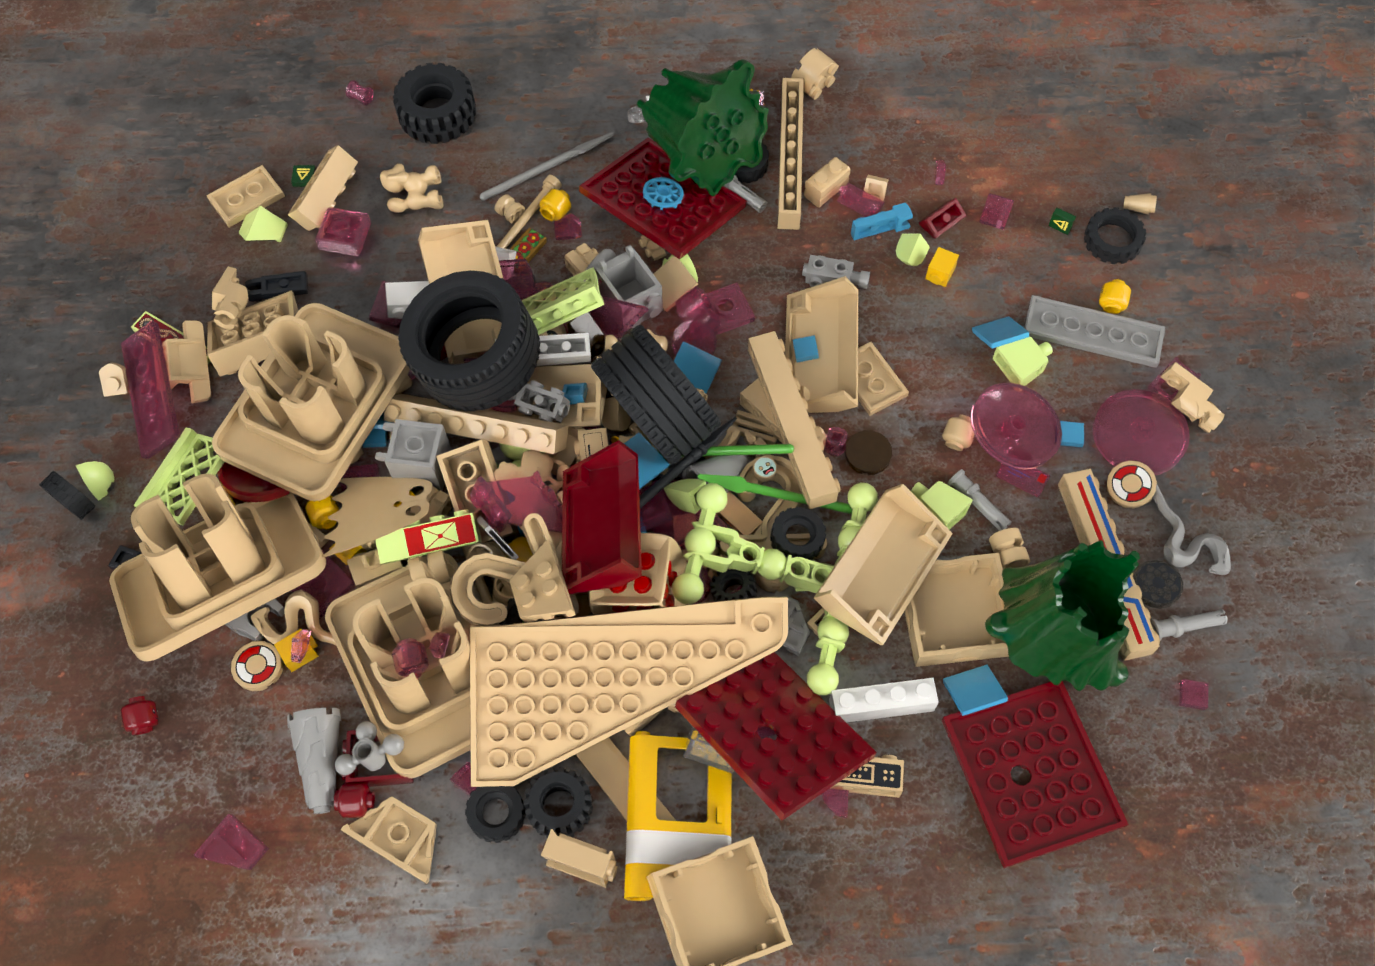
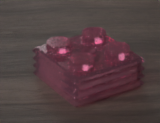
(343, 231)

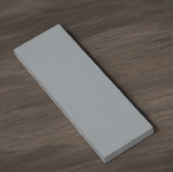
(1094, 331)

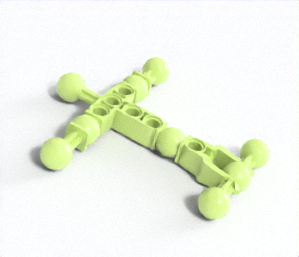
(771, 565)

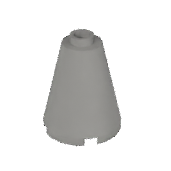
(718, 465)

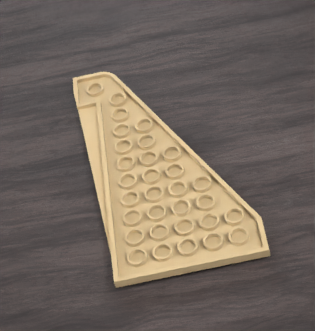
(576, 680)

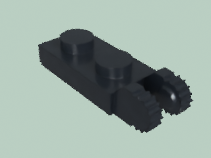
(277, 284)

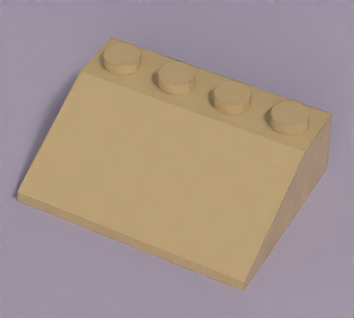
(231, 346)

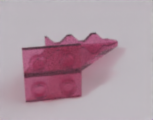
(616, 315)
(515, 499)

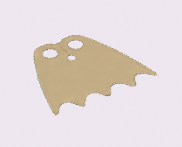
(369, 509)

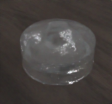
(635, 115)

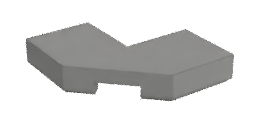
(797, 627)

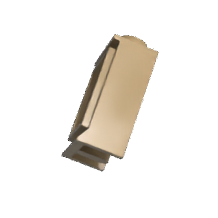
(579, 859)

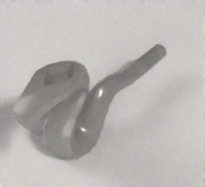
(1180, 558)

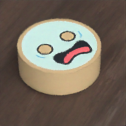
(764, 469)

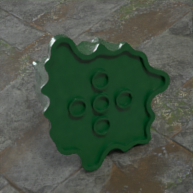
(707, 123)
(1067, 616)

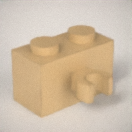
(367, 568)

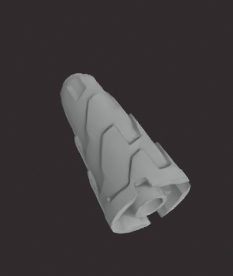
(316, 748)

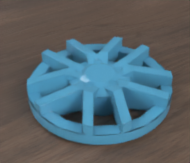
(663, 193)

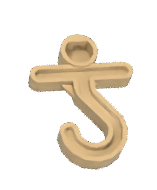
(787, 479)
(500, 568)

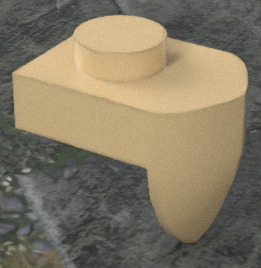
(113, 379)

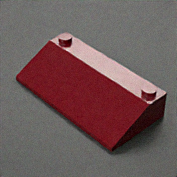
(601, 520)

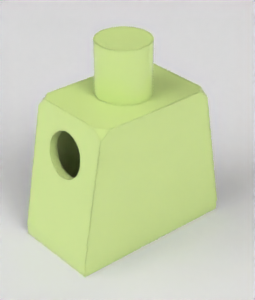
(1022, 360)
(943, 502)

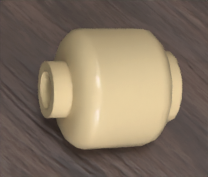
(958, 433)

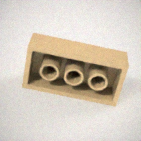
(460, 472)

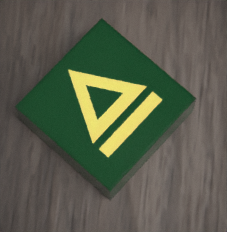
(302, 175)
(1062, 221)

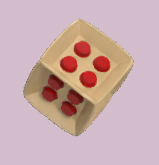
(661, 564)

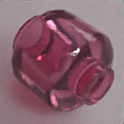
(410, 657)

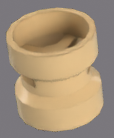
(507, 207)

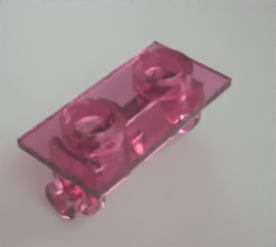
(859, 200)

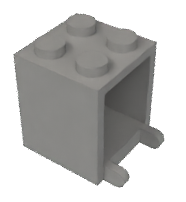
(630, 281)
(414, 451)

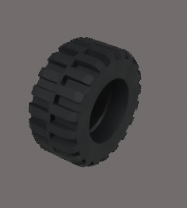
(431, 83)

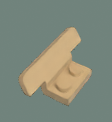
(188, 361)

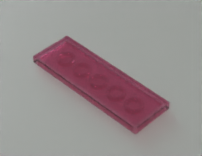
(150, 390)

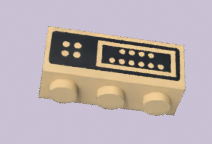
(877, 777)

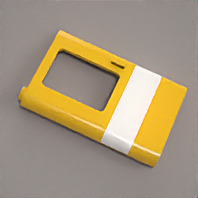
(662, 843)

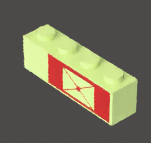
(429, 537)

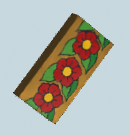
(529, 245)

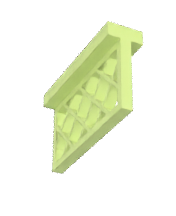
(569, 303)
(175, 470)

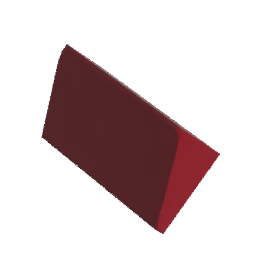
(943, 218)

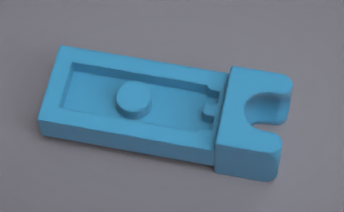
(882, 222)

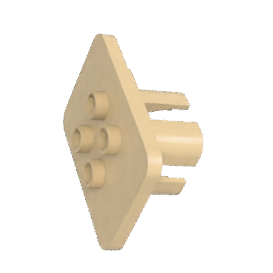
(310, 400)
(212, 570)
(427, 710)

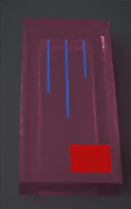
(1029, 480)

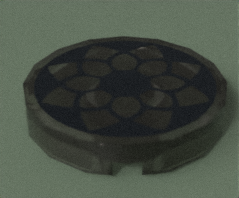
(1159, 583)

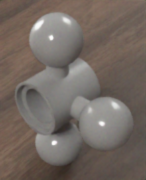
(367, 751)

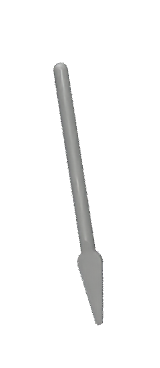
(580, 149)

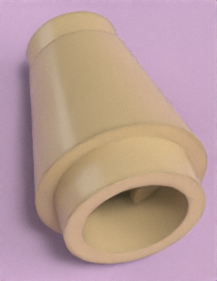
(1140, 203)

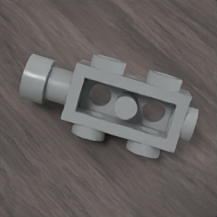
(823, 269)
(544, 400)

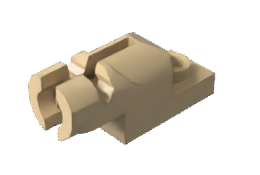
(229, 299)
(1192, 397)

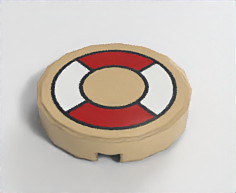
(1131, 484)
(256, 666)

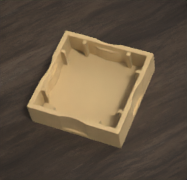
(951, 611)
(719, 908)

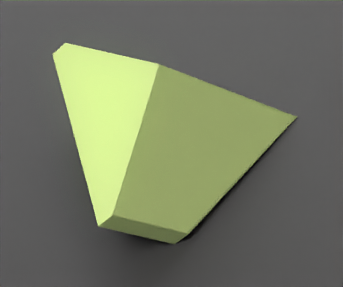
(262, 225)

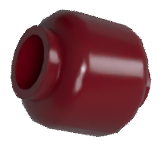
(139, 716)
(353, 800)

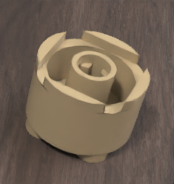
(816, 72)

